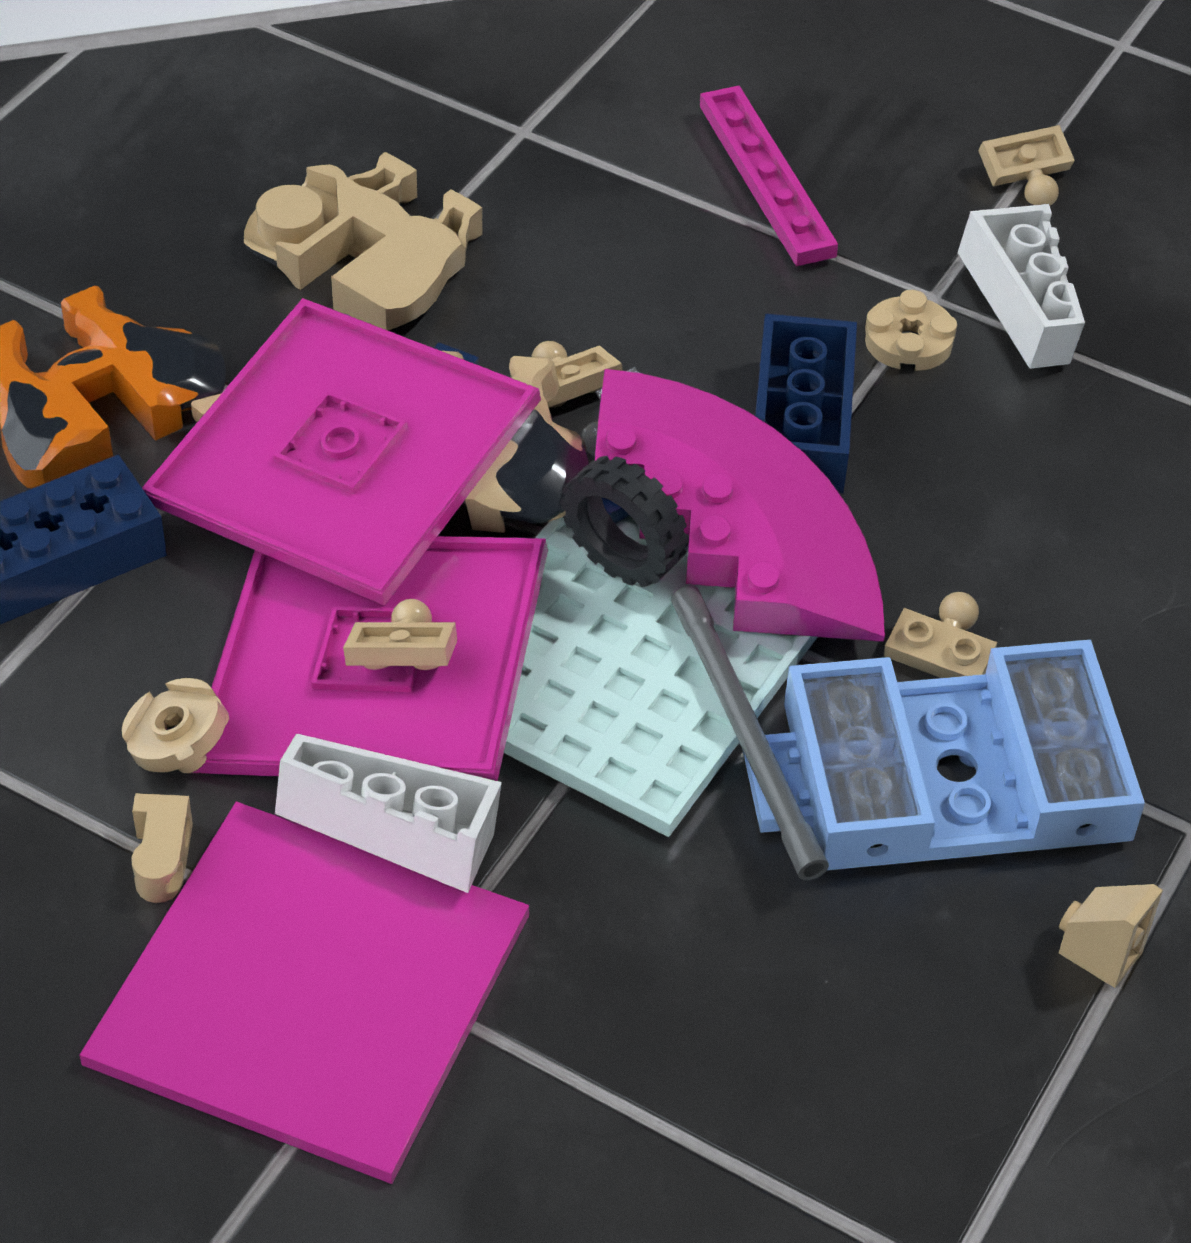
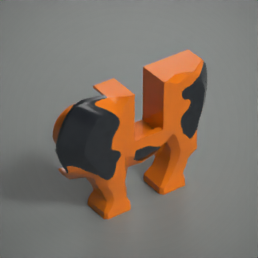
(48, 416)

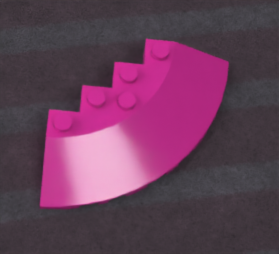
(751, 509)

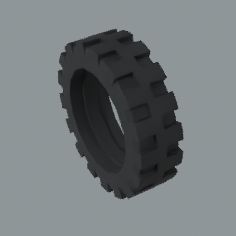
(643, 502)

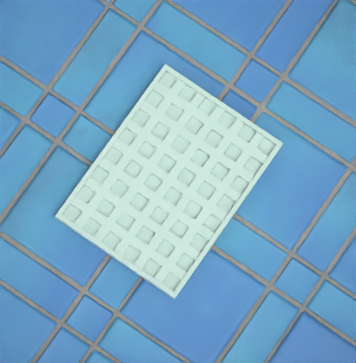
(619, 691)

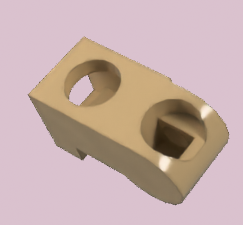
(161, 858)

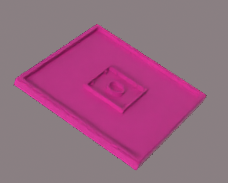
(342, 449)
(290, 674)
(308, 991)

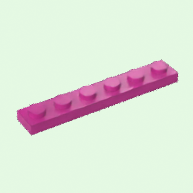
(768, 176)

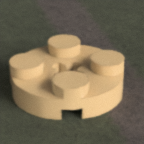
(910, 313)
(186, 745)

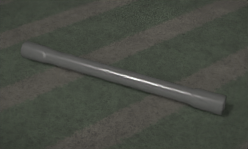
(796, 833)

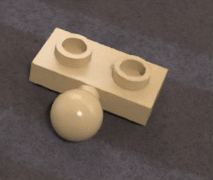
(1029, 157)
(576, 373)
(404, 641)
(941, 646)

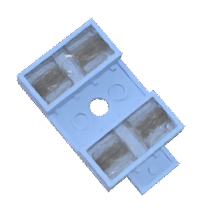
(1031, 726)

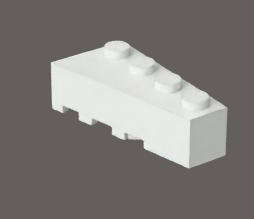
(1025, 280)
(390, 807)

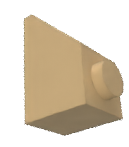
(1109, 929)

